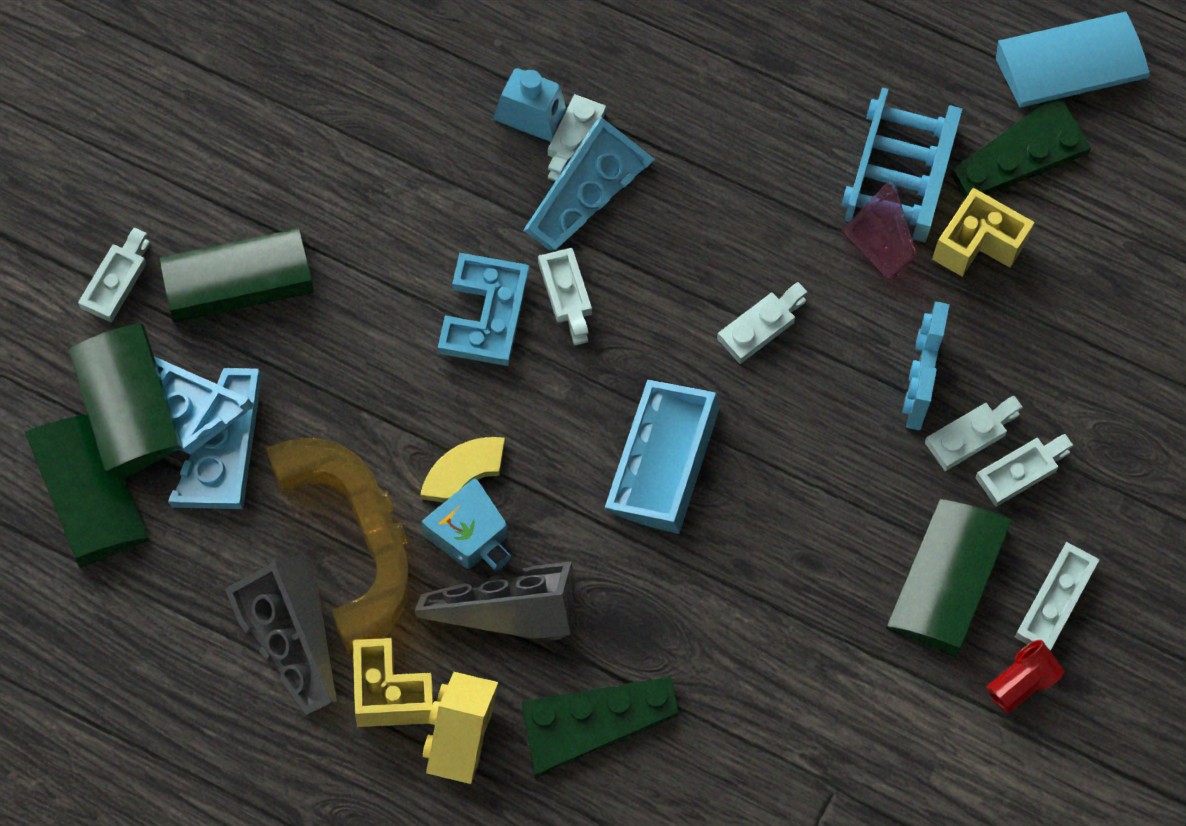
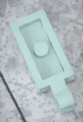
(572, 130)
(115, 277)
(566, 291)
(761, 323)
(971, 432)
(1022, 468)

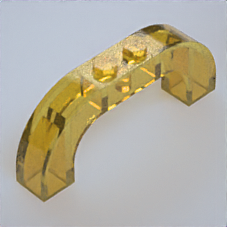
(329, 463)

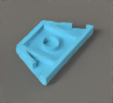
(199, 405)

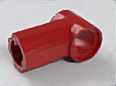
(1033, 671)

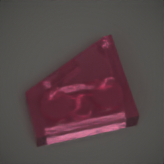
(883, 232)

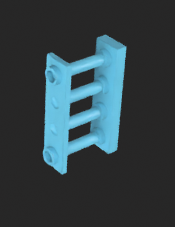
(935, 157)

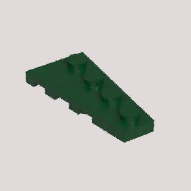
(1026, 149)
(589, 720)

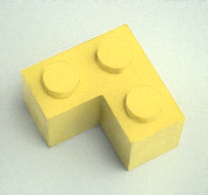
(984, 227)
(387, 697)
(460, 726)

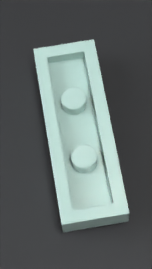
(1057, 596)

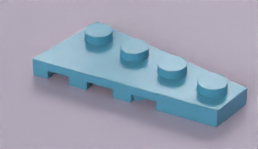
(593, 175)
(220, 467)

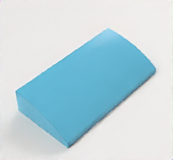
(1072, 59)
(663, 455)

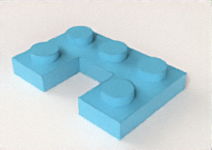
(504, 290)
(923, 371)

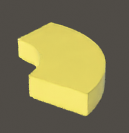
(462, 464)

